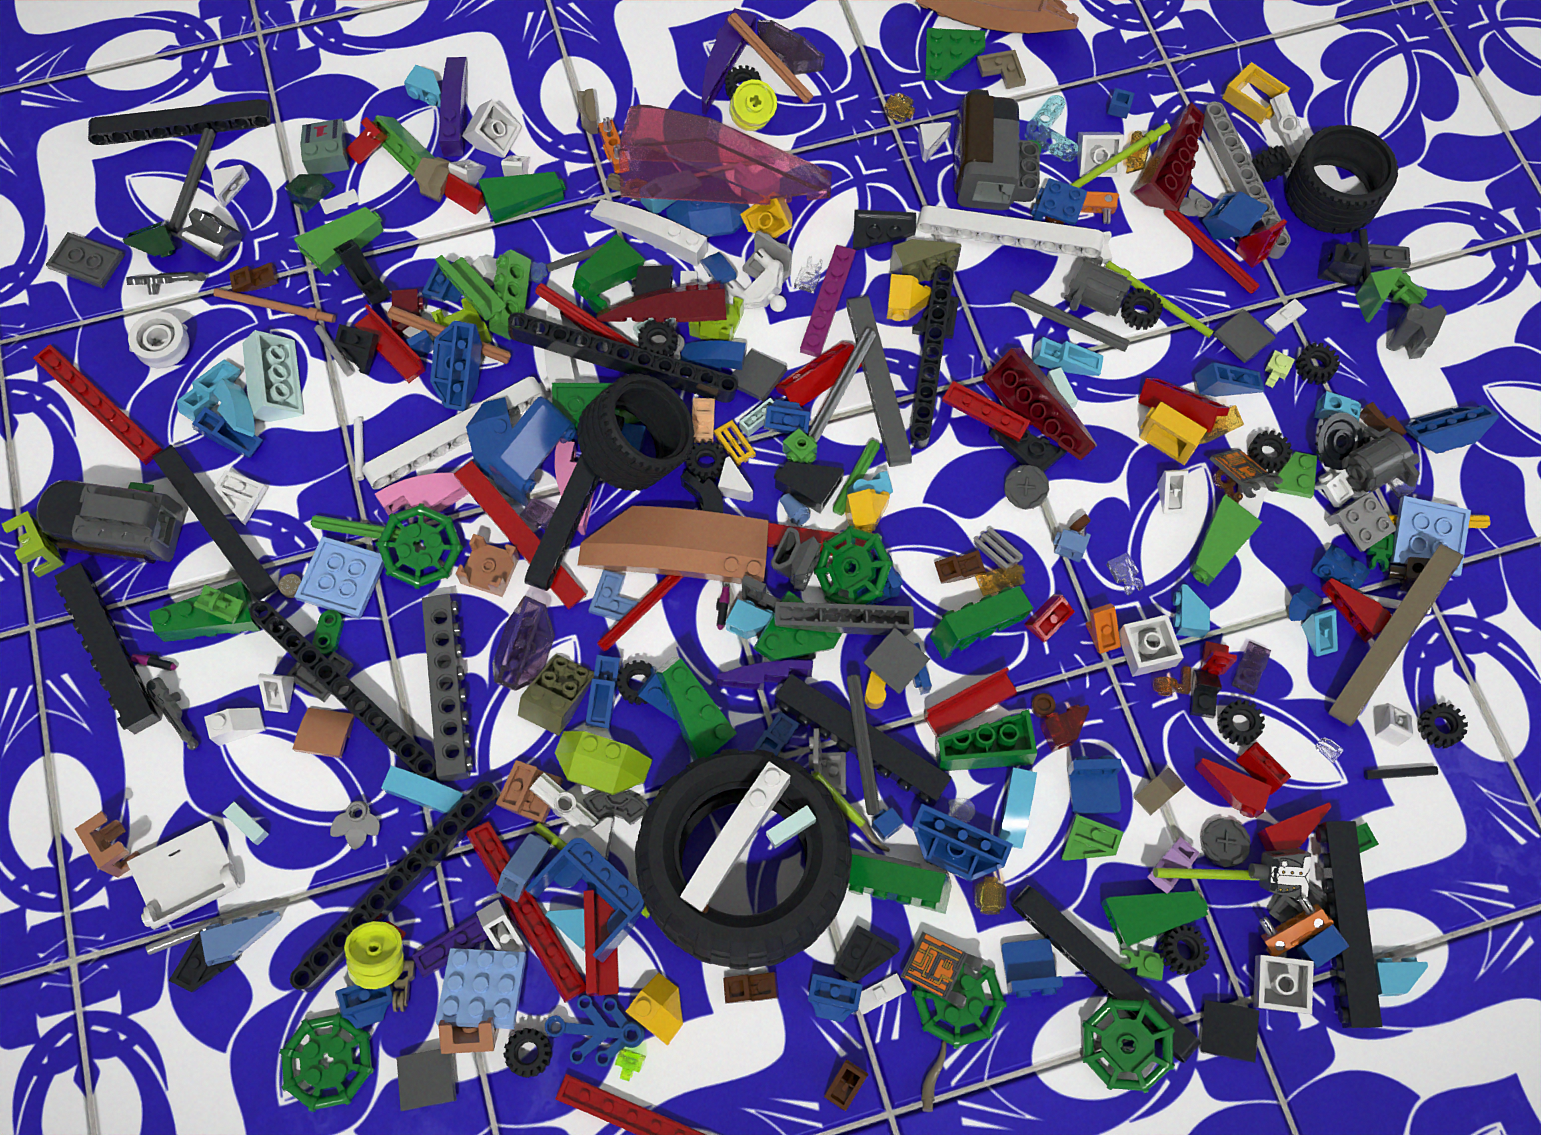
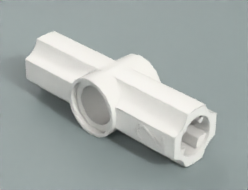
(1284, 110)
(551, 793)

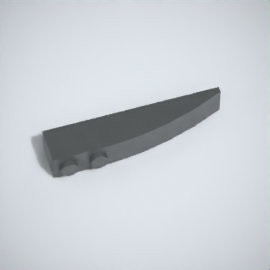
(845, 618)

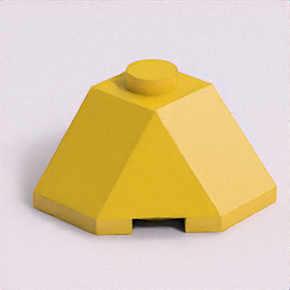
(768, 219)
(906, 297)
(866, 508)
(658, 1008)

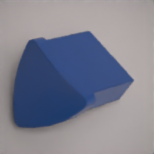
(421, 343)
(1303, 604)

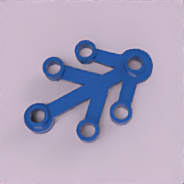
(599, 1031)

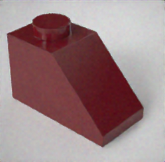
(409, 301)

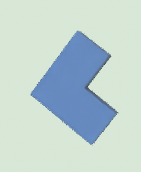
(606, 599)

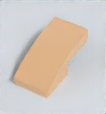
(703, 419)

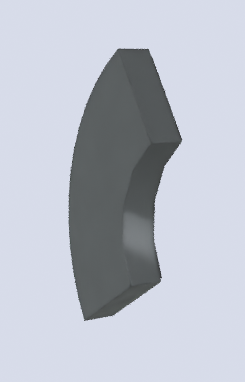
(618, 805)

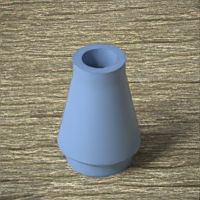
(795, 510)

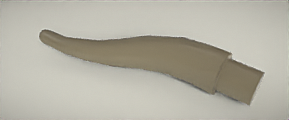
(868, 833)
(928, 1087)

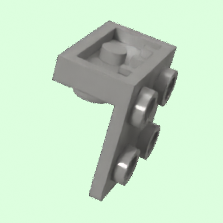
(1363, 521)

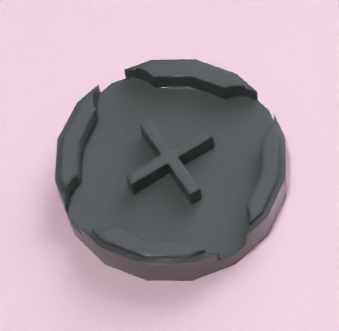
(1027, 487)
(1225, 843)

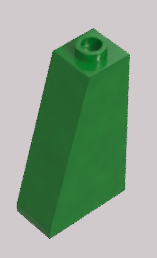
(520, 194)
(607, 268)
(1150, 915)

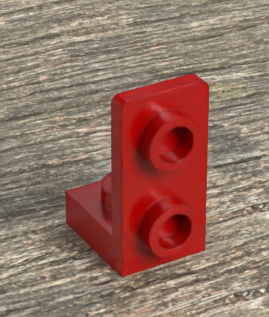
(366, 142)
(1216, 658)

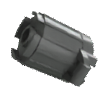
(1098, 288)
(1381, 461)

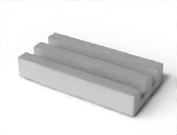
(1004, 544)

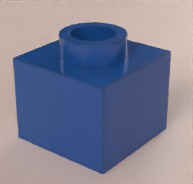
(1120, 103)
(887, 823)

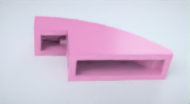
(564, 466)
(434, 490)

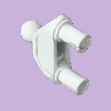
(765, 288)

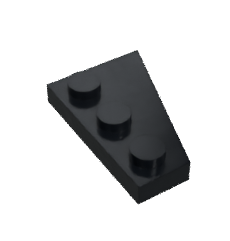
(881, 227)
(1030, 450)

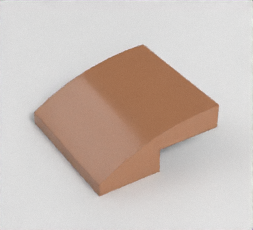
(323, 732)
(517, 796)

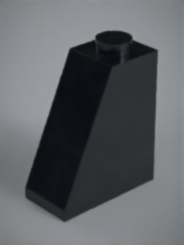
(809, 483)

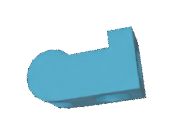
(1333, 403)
(879, 483)

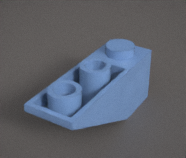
(229, 941)

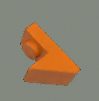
(1104, 628)

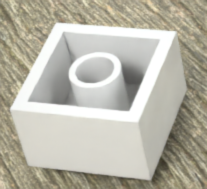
(1150, 645)
(1283, 984)

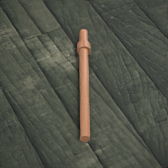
(312, 313)

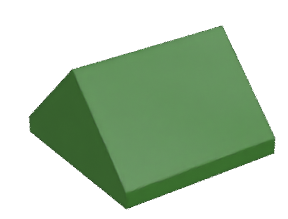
(1375, 291)

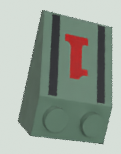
(324, 147)

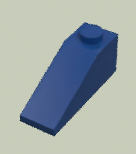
(1228, 380)

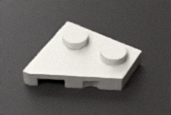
(240, 494)

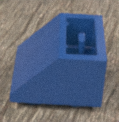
(1234, 215)

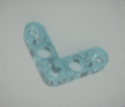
(1045, 131)

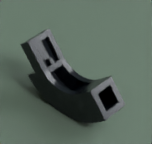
(361, 273)
(705, 492)

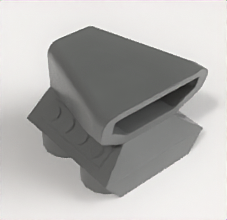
(210, 234)
(1417, 329)
(796, 559)

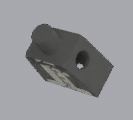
(1283, 872)

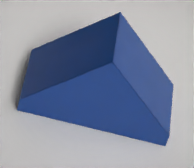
(1322, 946)

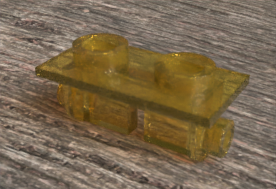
(1138, 159)
(998, 579)

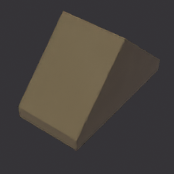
(1159, 791)

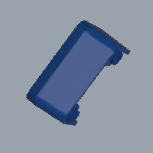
(527, 448)
(582, 861)

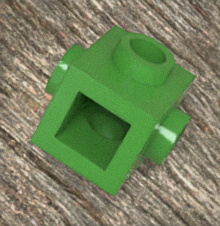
(800, 447)

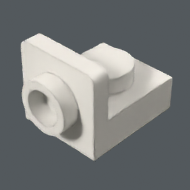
(1335, 487)

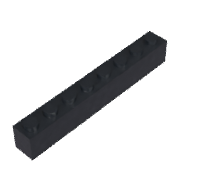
(107, 649)
(888, 755)
(1348, 909)

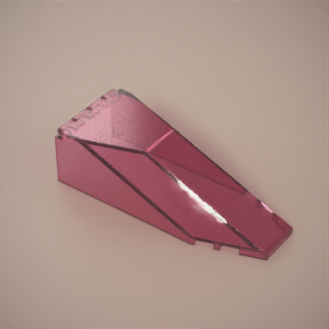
(704, 160)

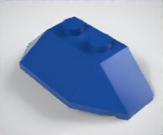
(707, 217)
(456, 364)
(1452, 427)
(487, 431)
(958, 845)

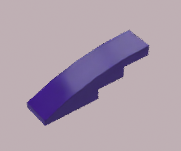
(757, 674)

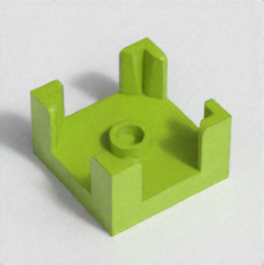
(467, 314)
(720, 329)
(34, 544)

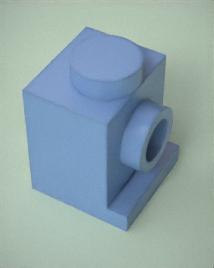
(1071, 544)

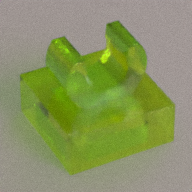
(631, 1062)

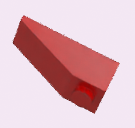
(1258, 244)
(1361, 612)
(1237, 789)
(1292, 831)

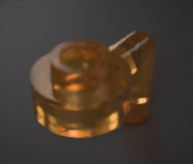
(1228, 486)
(1166, 685)

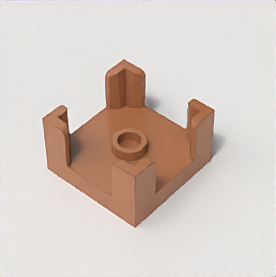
(488, 567)
(98, 844)
(467, 1039)

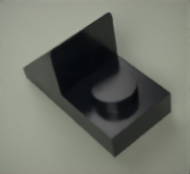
(1204, 694)

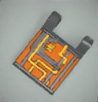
(1245, 471)
(936, 967)

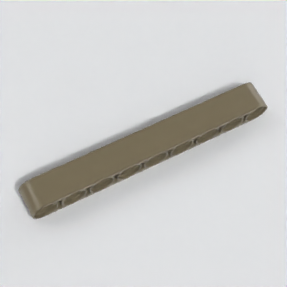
(1396, 635)

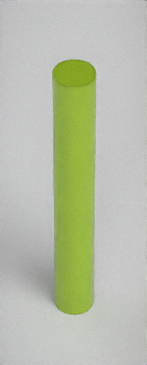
(841, 802)

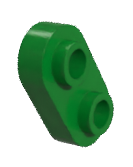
(329, 631)

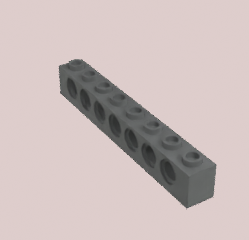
(434, 609)

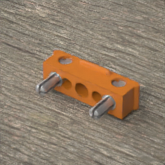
(610, 142)
(1101, 203)
(1295, 929)

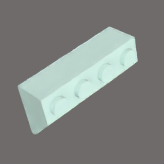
(272, 376)

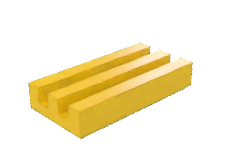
(743, 457)

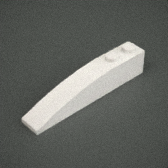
(653, 230)
(557, 365)
(736, 836)

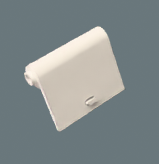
(185, 880)

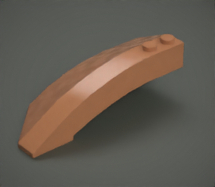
(1007, 15)
(679, 544)

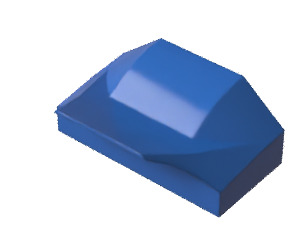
(440, 288)
(786, 417)
(833, 997)
(363, 1005)

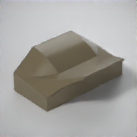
(587, 108)
(432, 177)

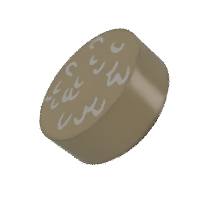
(289, 585)

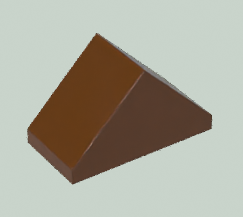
(846, 1085)

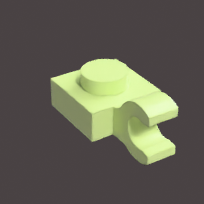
(1278, 367)

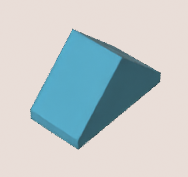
(1322, 632)
(571, 924)

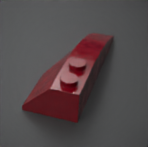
(1170, 168)
(684, 303)
(1033, 396)

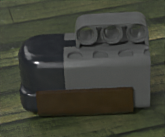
(989, 158)
(110, 521)

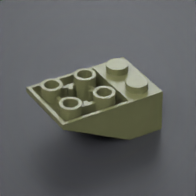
(923, 257)
(555, 694)

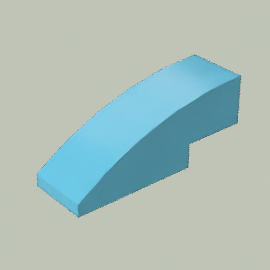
(1068, 357)
(203, 387)
(235, 407)
(421, 790)
(1017, 806)

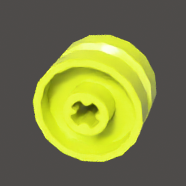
(749, 94)
(374, 955)

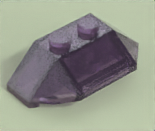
(791, 48)
(523, 645)

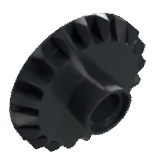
(1338, 438)

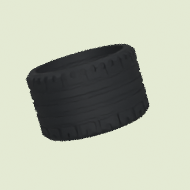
(1354, 151)
(661, 413)

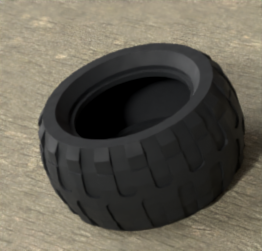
(741, 939)

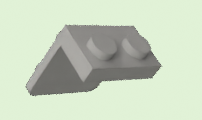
(775, 249)
(829, 765)

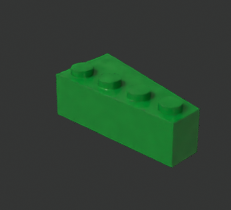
(980, 620)
(186, 621)
(698, 716)
(989, 745)
(900, 883)

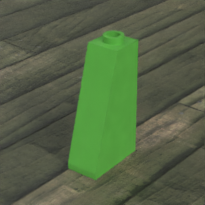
(319, 243)
(1225, 536)

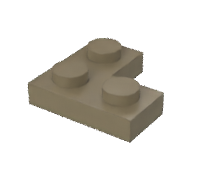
(1003, 63)

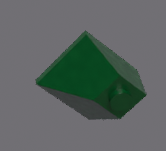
(152, 239)

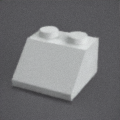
(492, 129)
(1097, 148)

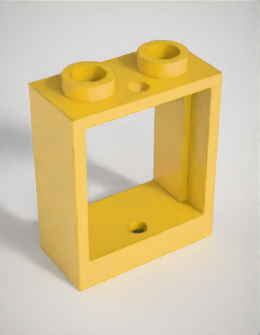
(1262, 81)
(1171, 432)

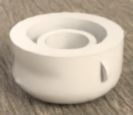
(156, 327)

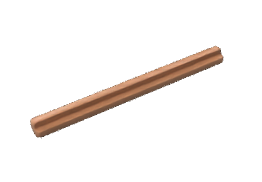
(770, 58)
(435, 329)

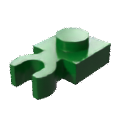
(1381, 551)

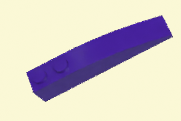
(723, 57)
(453, 107)

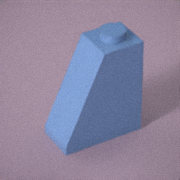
(523, 867)

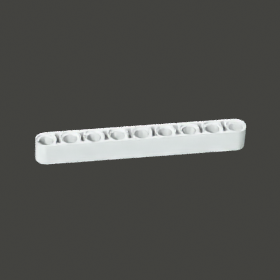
(1011, 231)
(443, 437)

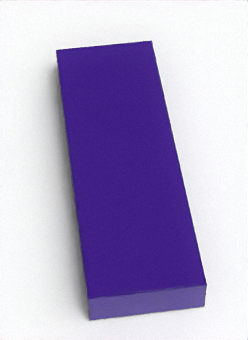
(436, 954)

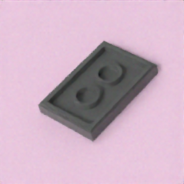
(85, 260)

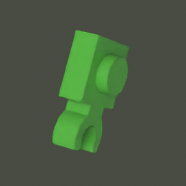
(1146, 963)

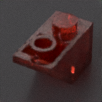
(1065, 728)

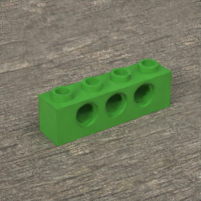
(511, 286)

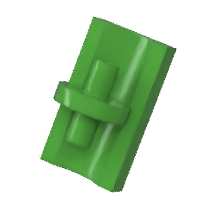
(1407, 291)
(219, 604)

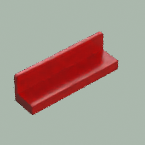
(391, 346)
(817, 375)
(1193, 406)
(986, 411)
(970, 702)
(600, 977)

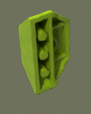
(601, 762)

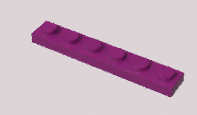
(827, 301)

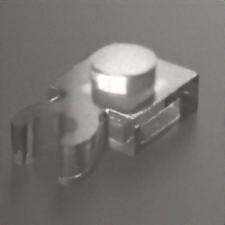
(808, 277)
(1124, 570)

